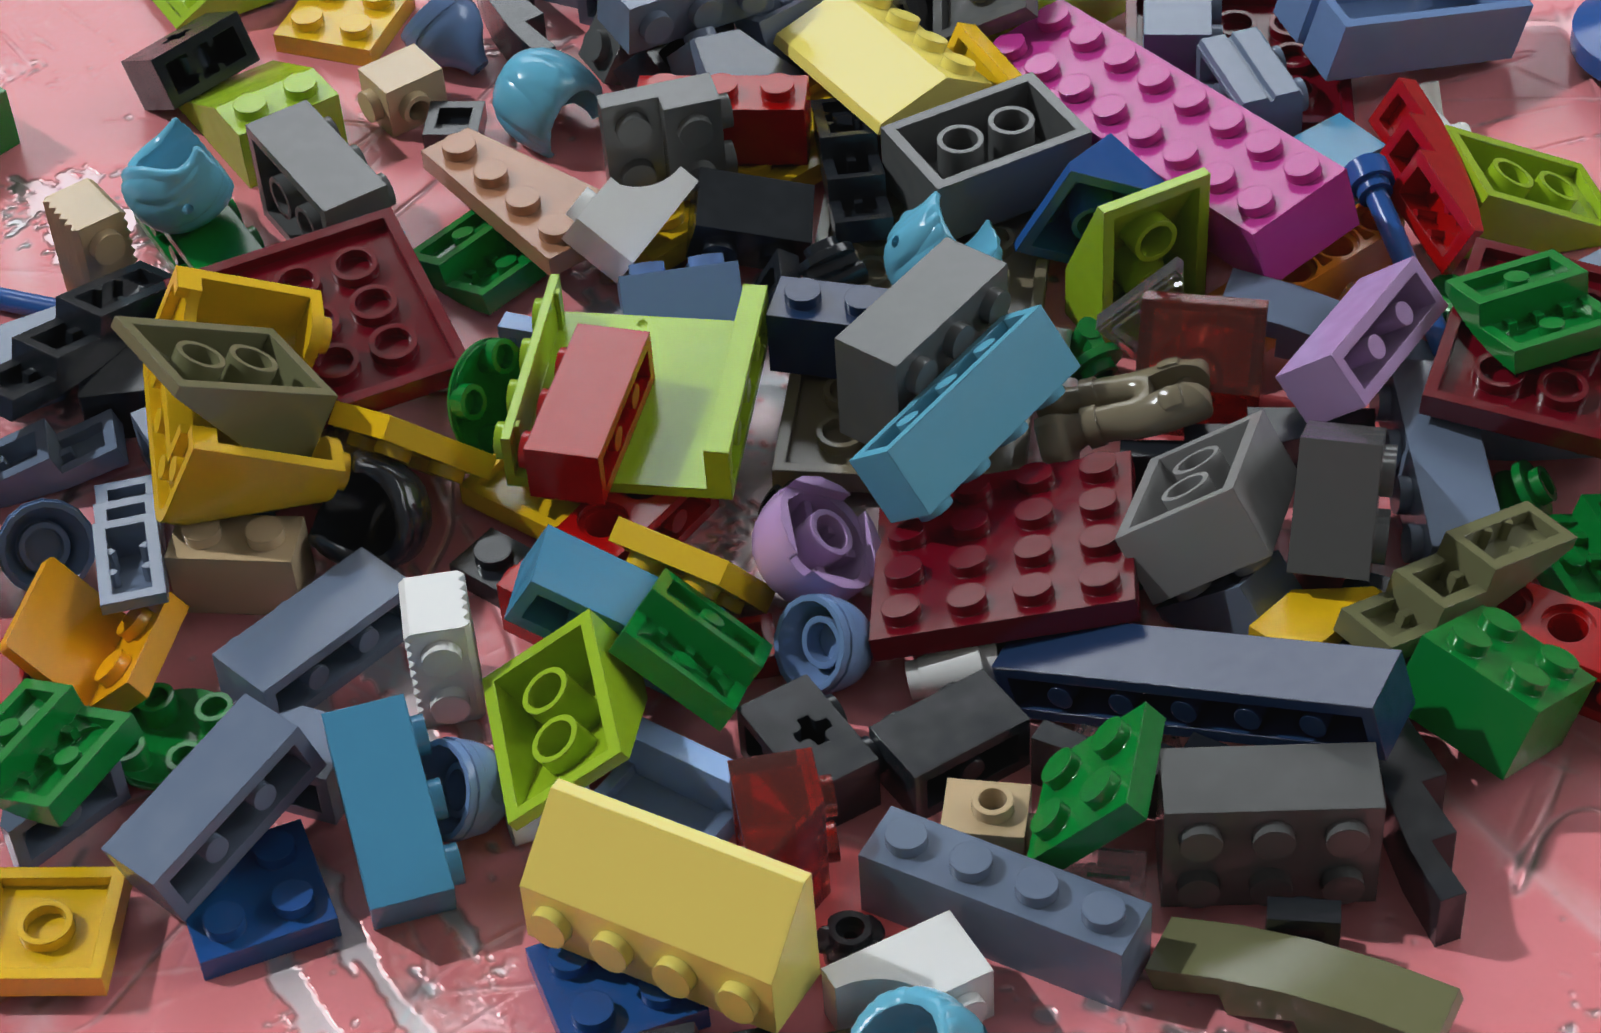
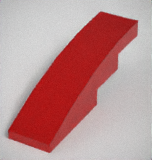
(1429, 175)

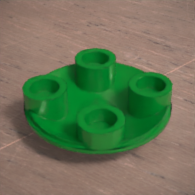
(480, 390)
(171, 727)

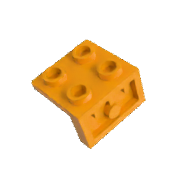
(69, 641)

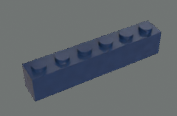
(1213, 684)

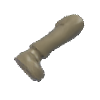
(1124, 408)

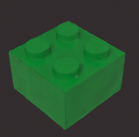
(1495, 690)

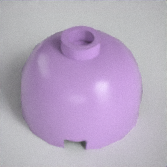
(814, 541)

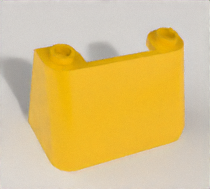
(196, 466)

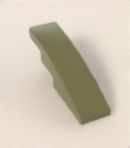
(1472, 567)
(1299, 980)

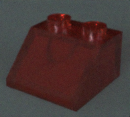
(1220, 330)
(783, 812)

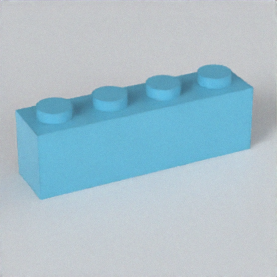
(966, 416)

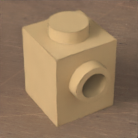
(400, 89)
(990, 811)

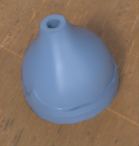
(449, 34)
(43, 531)
(824, 640)
(469, 786)

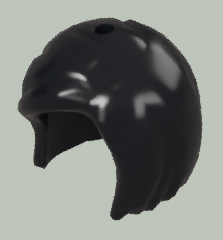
(378, 510)

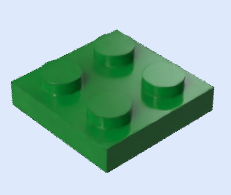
(1097, 788)

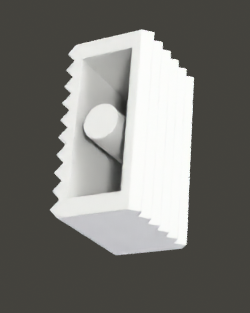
(441, 648)

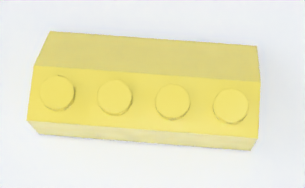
(878, 59)
(671, 906)

